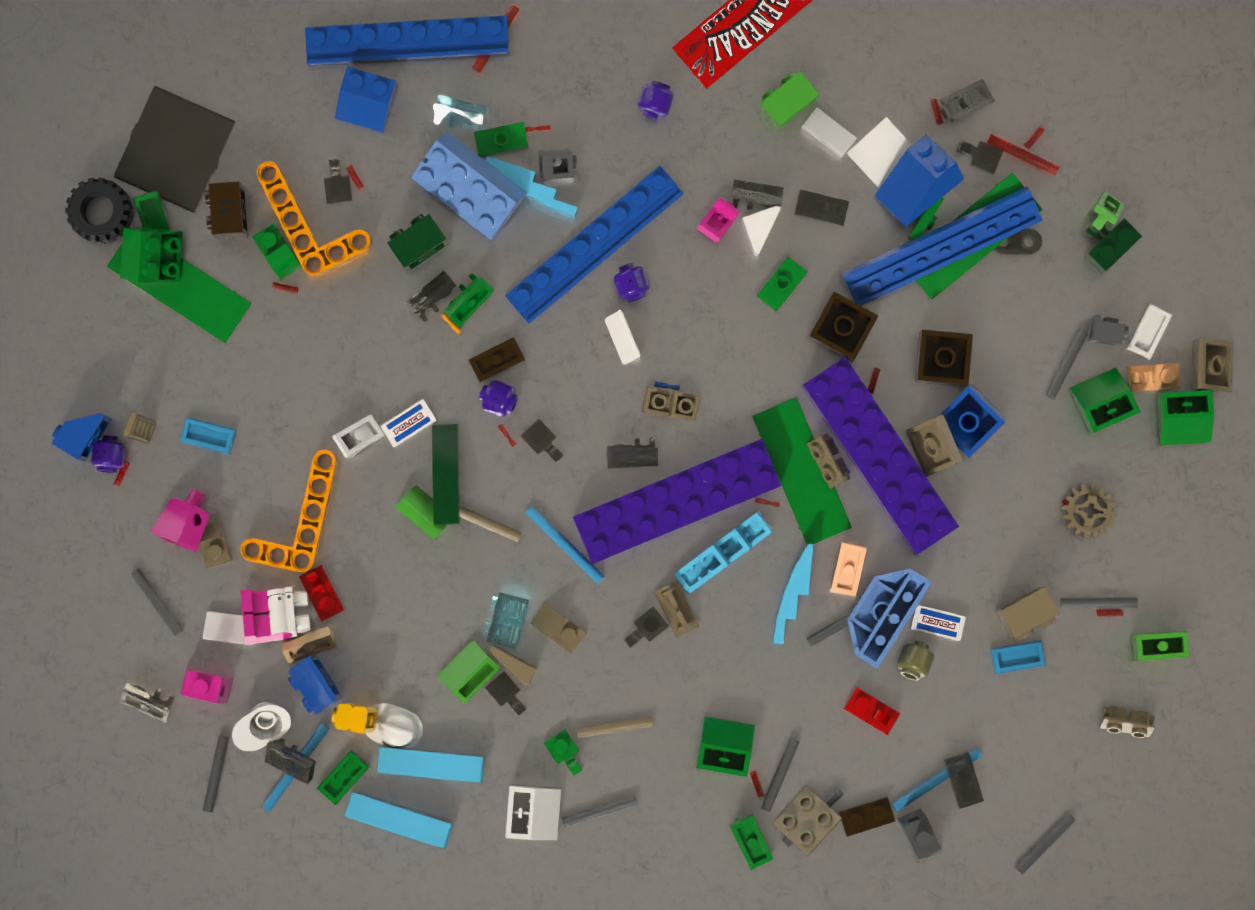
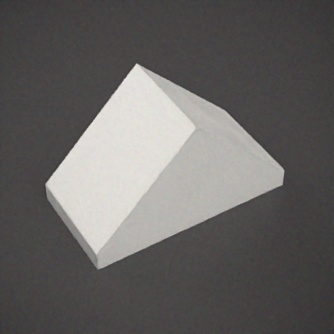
(758, 227)

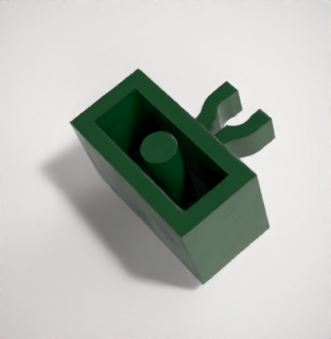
(1112, 245)

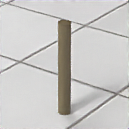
(489, 523)
(614, 726)

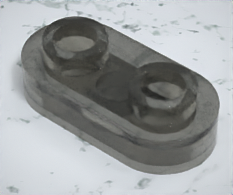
(1016, 244)

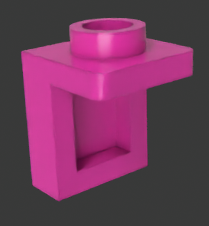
(718, 219)

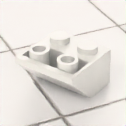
(533, 813)

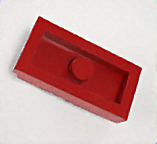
(321, 593)
(872, 711)

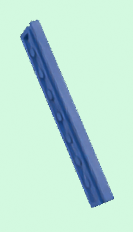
(407, 40)
(594, 244)
(942, 246)

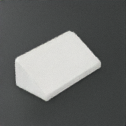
(829, 132)
(622, 337)
(224, 627)

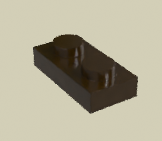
(496, 359)
(867, 816)

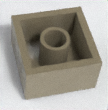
(1027, 613)

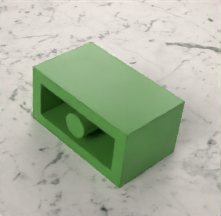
(788, 99)
(1160, 646)

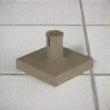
(934, 445)

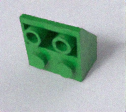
(151, 254)
(1104, 400)
(1185, 417)
(725, 746)

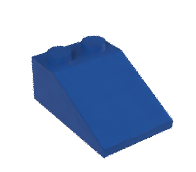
(918, 180)
(315, 684)

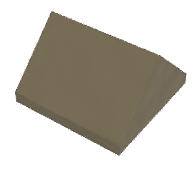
(1212, 365)

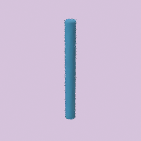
(546, 526)
(287, 779)
(928, 785)

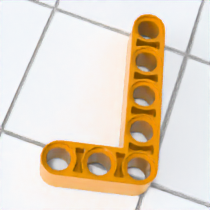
(301, 228)
(305, 522)

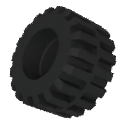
(77, 210)

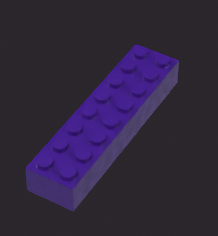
(880, 456)
(677, 501)

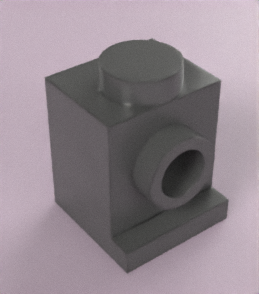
(565, 170)
(1107, 331)

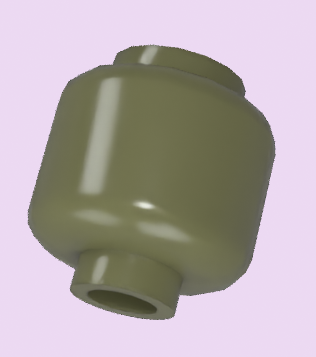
(915, 660)

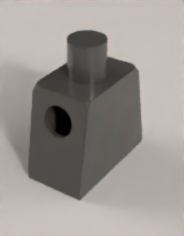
(919, 835)

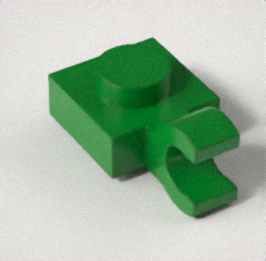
(562, 749)

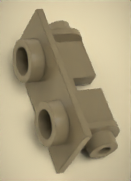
(832, 470)
(676, 609)
(1138, 725)

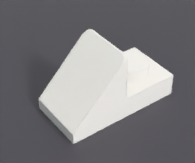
(358, 436)

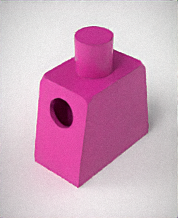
(182, 521)
(206, 686)

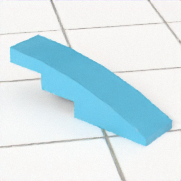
(537, 192)
(723, 552)
(797, 584)
(430, 764)
(398, 820)

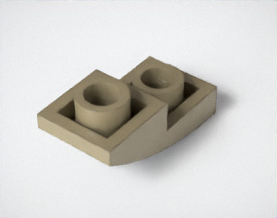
(670, 403)

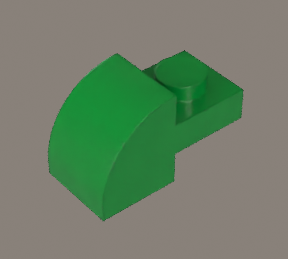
(277, 252)

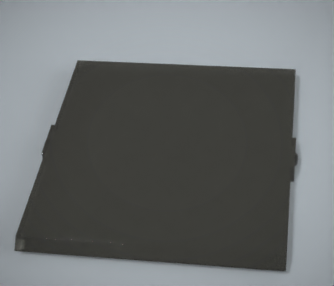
(174, 148)

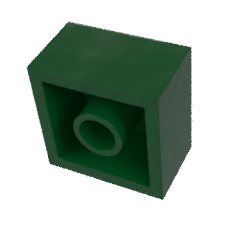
(417, 242)

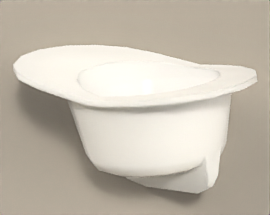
(263, 724)
(396, 727)

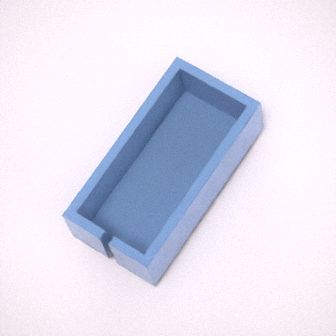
(468, 185)

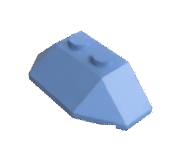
(884, 613)

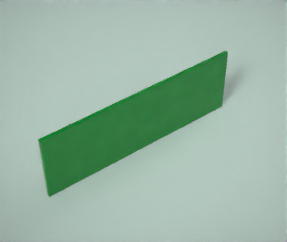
(940, 279)
(196, 298)
(810, 498)

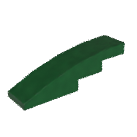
(445, 474)

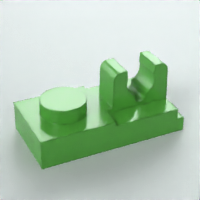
(1108, 210)

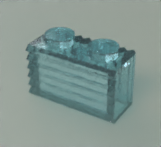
(507, 620)

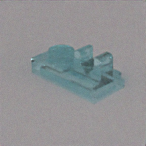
(453, 108)

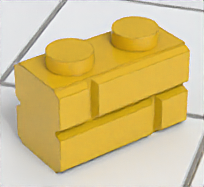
(355, 717)

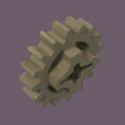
(1087, 523)

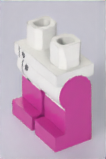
(272, 615)

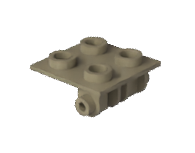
(807, 821)

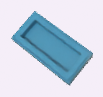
(208, 435)
(1018, 657)

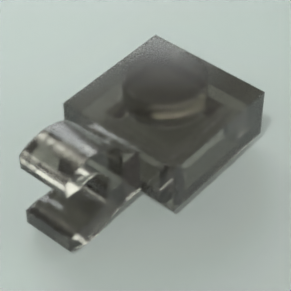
(983, 156)
(338, 186)
(541, 439)
(648, 626)
(505, 690)

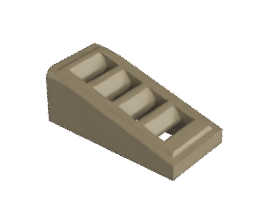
(139, 428)
(519, 668)

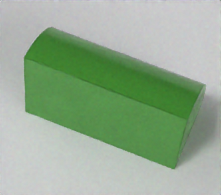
(419, 509)
(468, 671)

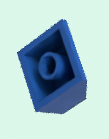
(365, 99)
(972, 420)
(78, 435)

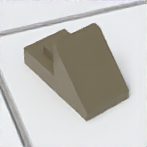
(214, 543)
(558, 628)

